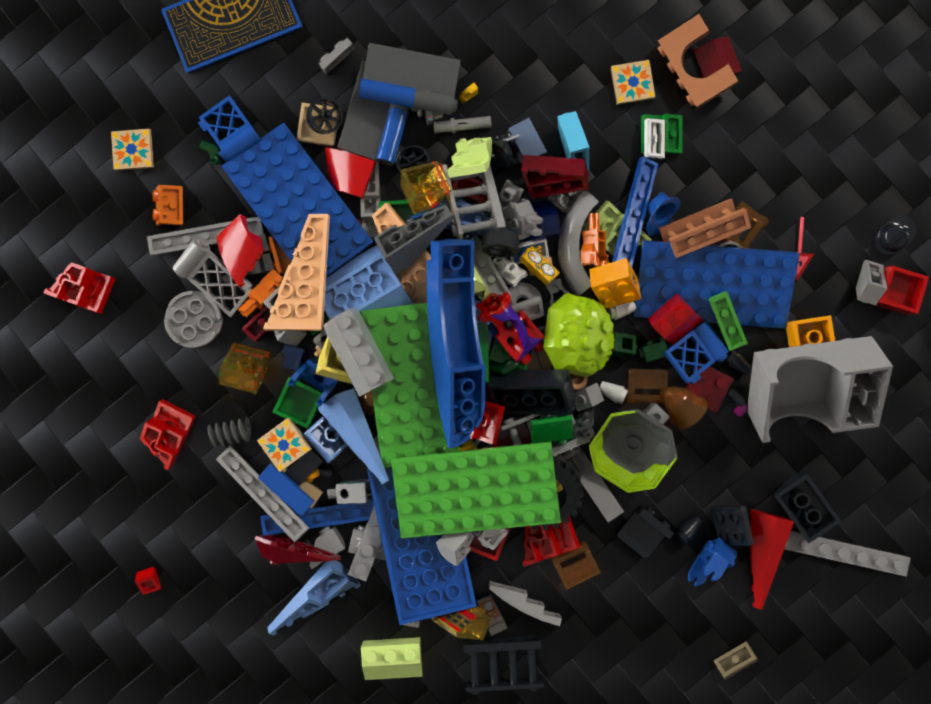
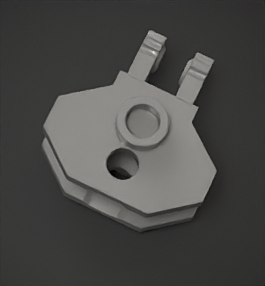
(522, 219)

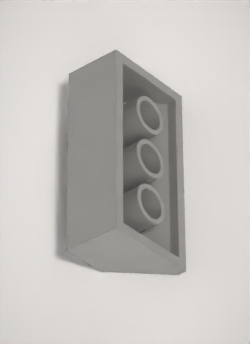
(357, 351)

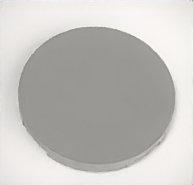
(193, 319)

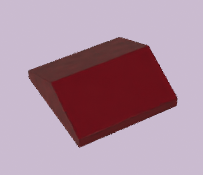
(715, 56)

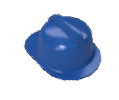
(660, 212)

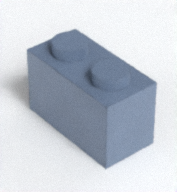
(528, 142)

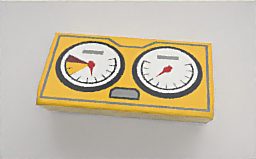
(539, 265)

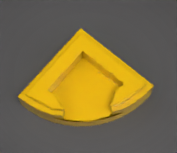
(468, 93)

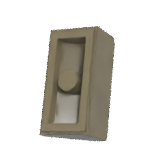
(735, 660)

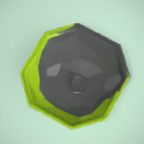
(633, 450)

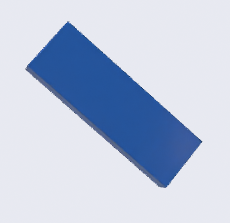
(286, 489)

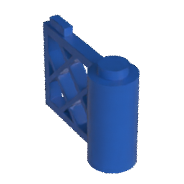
(235, 142)
(706, 343)

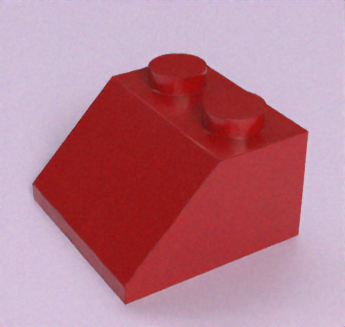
(674, 319)

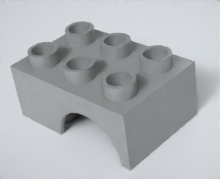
(827, 381)

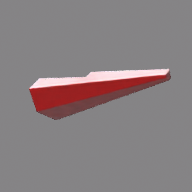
(769, 538)

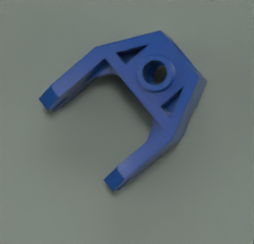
(307, 372)
(713, 559)

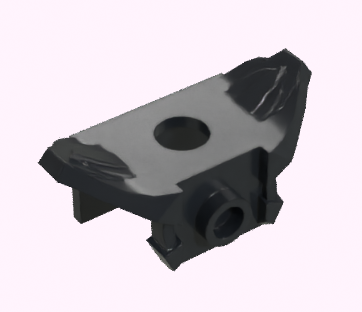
(505, 155)

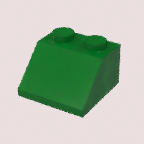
(551, 429)

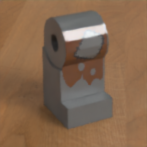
(491, 609)

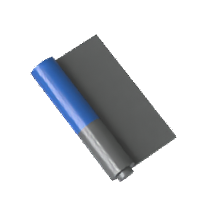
(410, 79)
(373, 127)

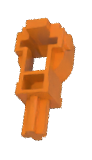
(594, 244)
(261, 292)

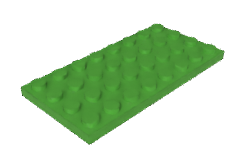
(407, 405)
(476, 490)

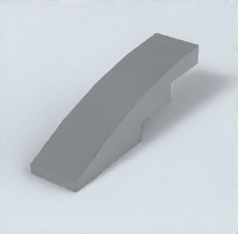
(370, 203)
(600, 493)
(518, 598)

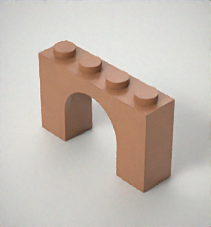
(675, 45)

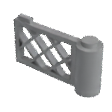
(190, 265)

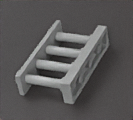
(492, 204)
(577, 440)

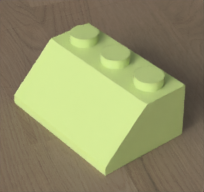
(391, 658)

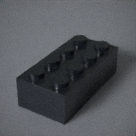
(533, 392)

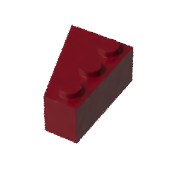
(554, 175)

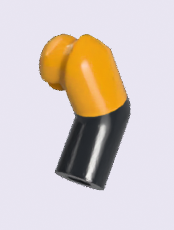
(319, 471)

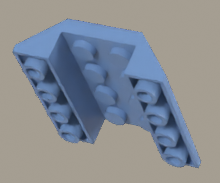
(364, 284)

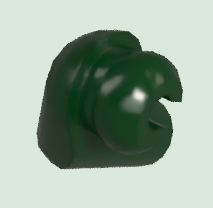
(213, 151)
(504, 368)

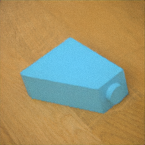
(573, 137)

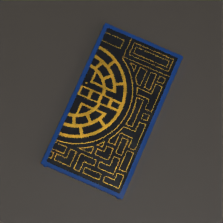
(221, 28)

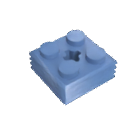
(326, 447)

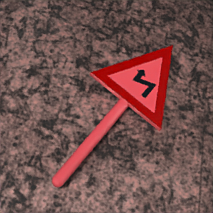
(804, 258)

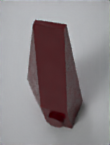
(284, 550)

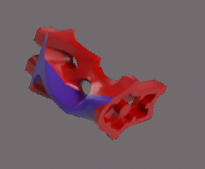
(498, 311)

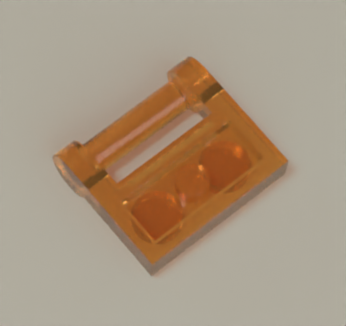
(752, 214)
(646, 380)
(578, 571)

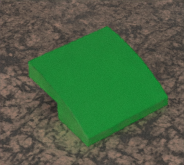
(673, 132)

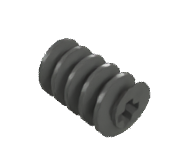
(229, 434)

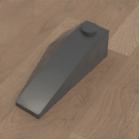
(406, 243)

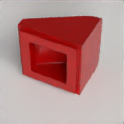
(147, 581)

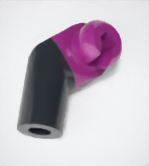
(740, 402)

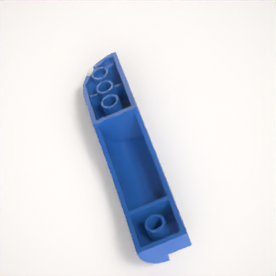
(455, 338)

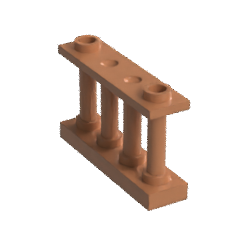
(705, 227)

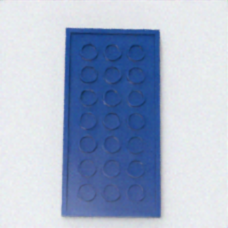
(286, 188)
(755, 279)
(419, 575)

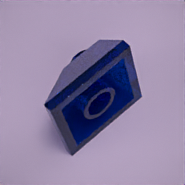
(550, 224)

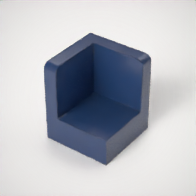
(293, 357)

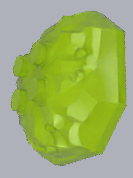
(578, 335)

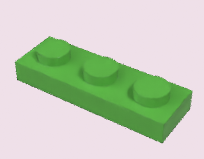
(727, 320)

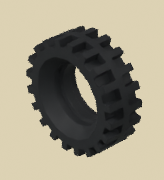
(572, 490)

